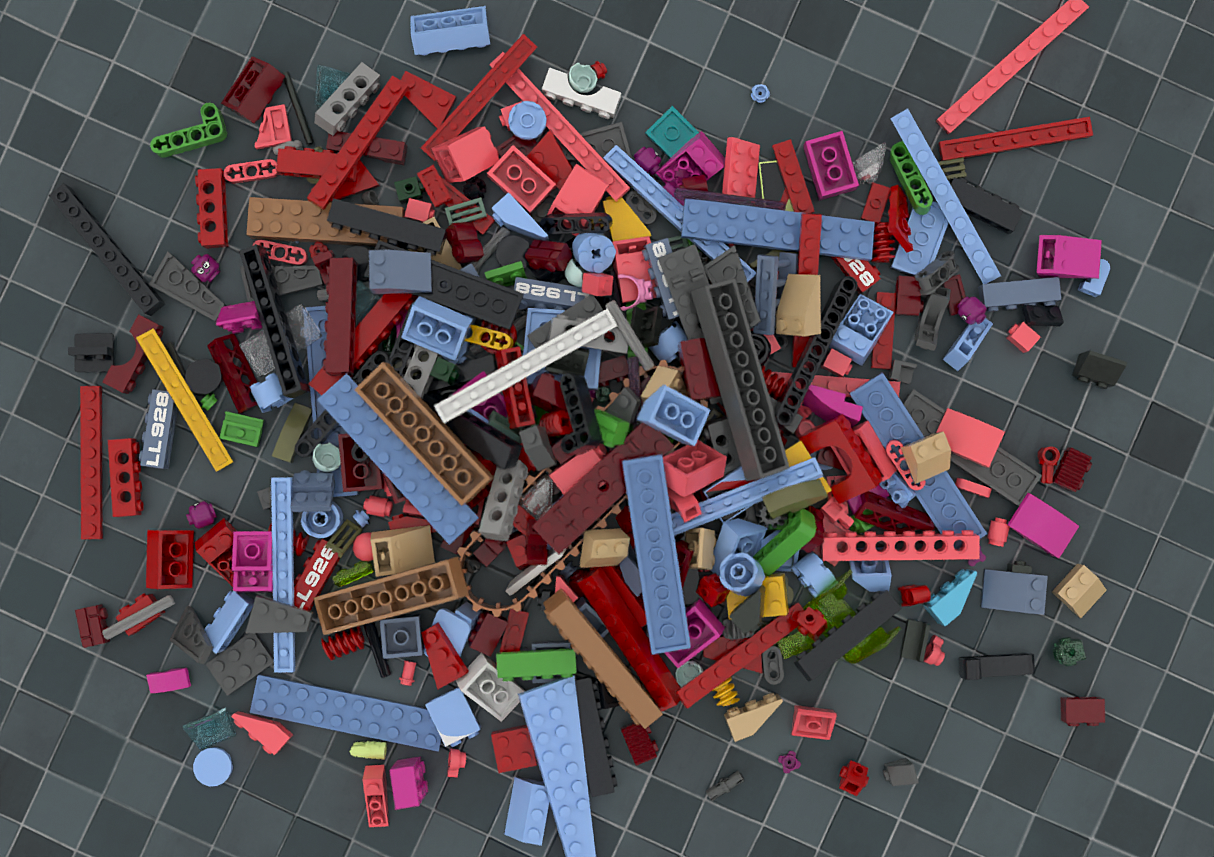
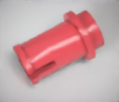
(408, 673)

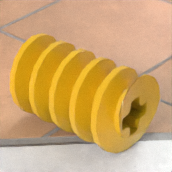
(725, 694)

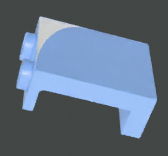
(453, 717)

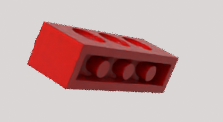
(218, 237)
(516, 396)
(119, 487)

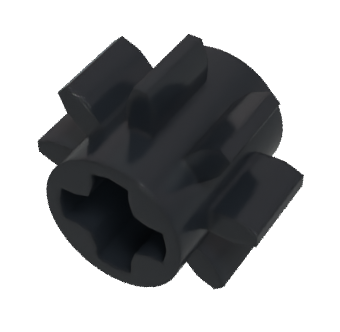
(474, 188)

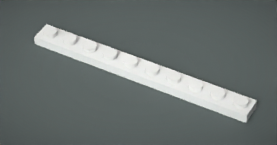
(525, 366)

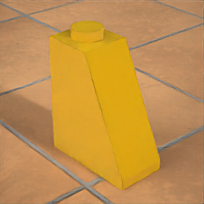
(625, 222)

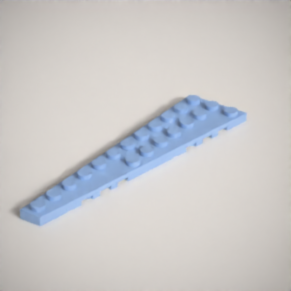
(557, 742)

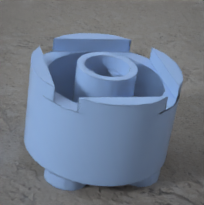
(597, 260)
(668, 342)
(269, 393)
(317, 529)
(813, 574)
(742, 584)

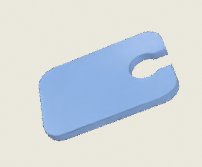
(455, 628)

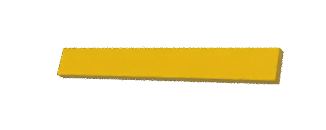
(184, 399)

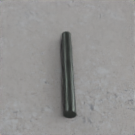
(298, 109)

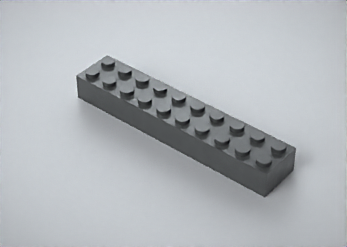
(740, 379)

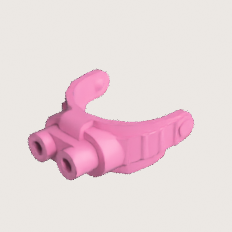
(643, 290)

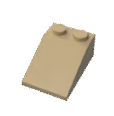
(800, 306)

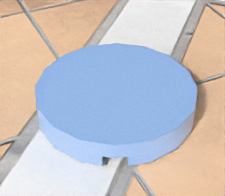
(527, 120)
(212, 766)

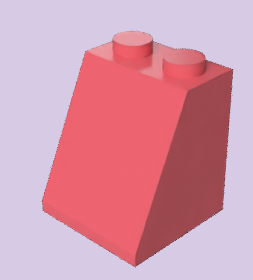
(466, 155)
(571, 471)

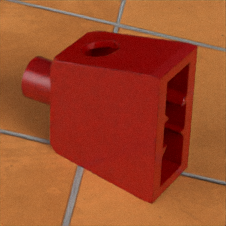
(516, 545)

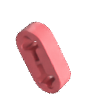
(973, 488)

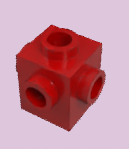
(712, 590)
(811, 623)
(853, 777)

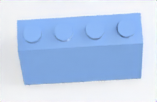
(450, 30)

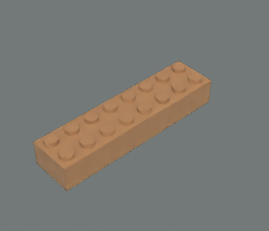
(304, 222)
(424, 433)
(391, 596)
(601, 658)

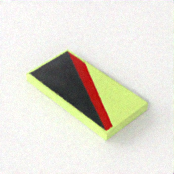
(772, 183)

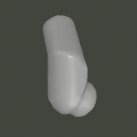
(297, 144)

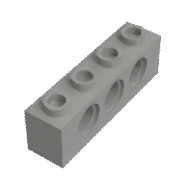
(337, 102)
(618, 343)
(414, 365)
(491, 525)

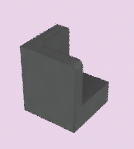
(901, 371)

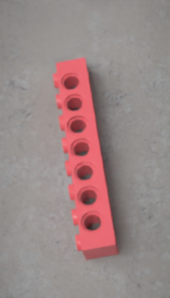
(968, 550)

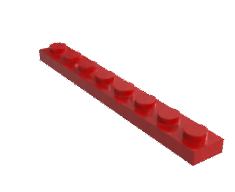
(481, 94)
(1015, 139)
(358, 142)
(807, 264)
(91, 462)
(738, 657)

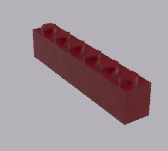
(341, 317)

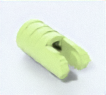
(369, 749)

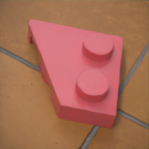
(274, 128)

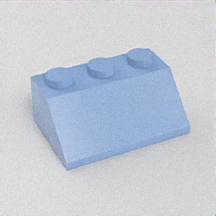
(436, 328)
(674, 415)
(737, 537)
(228, 620)
(527, 811)

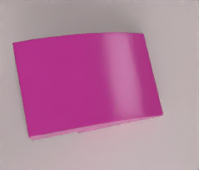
(830, 404)
(1043, 525)
(252, 561)

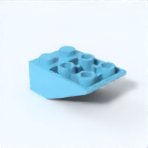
(950, 600)

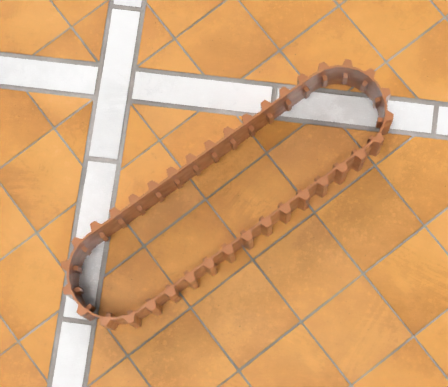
(574, 550)

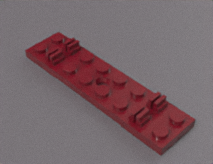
(585, 500)

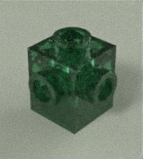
(1069, 651)

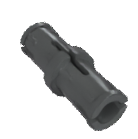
(725, 785)

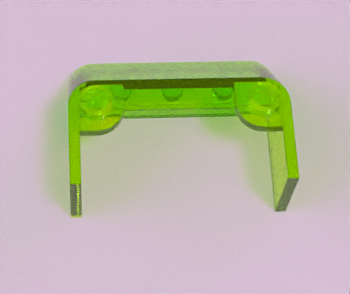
(835, 608)

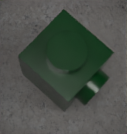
(408, 189)
(445, 371)

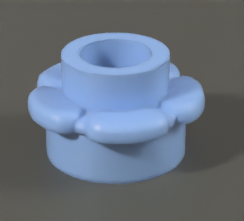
(760, 88)
(361, 517)

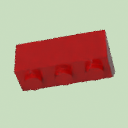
(169, 559)

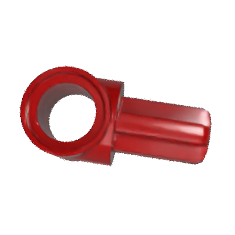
(1048, 466)

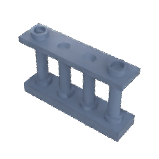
(768, 285)

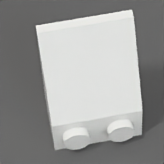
(487, 689)

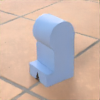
(1095, 286)

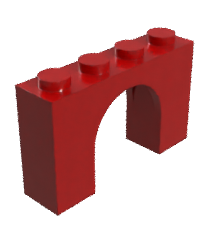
(839, 433)

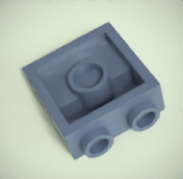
(312, 491)

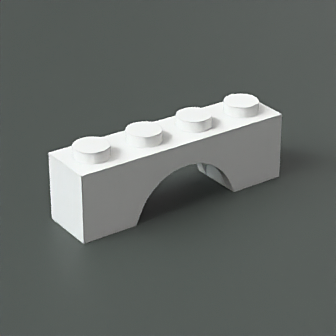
(603, 102)

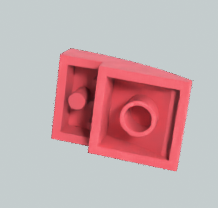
(970, 437)

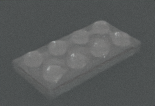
(303, 331)

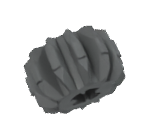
(765, 516)
(732, 631)

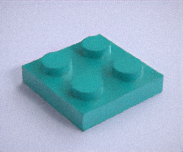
(671, 132)

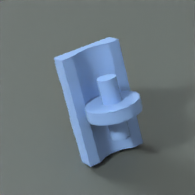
(898, 489)

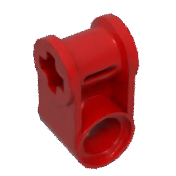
(914, 594)

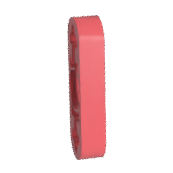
(237, 168)
(294, 250)
(892, 455)

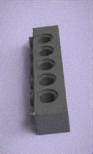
(711, 431)

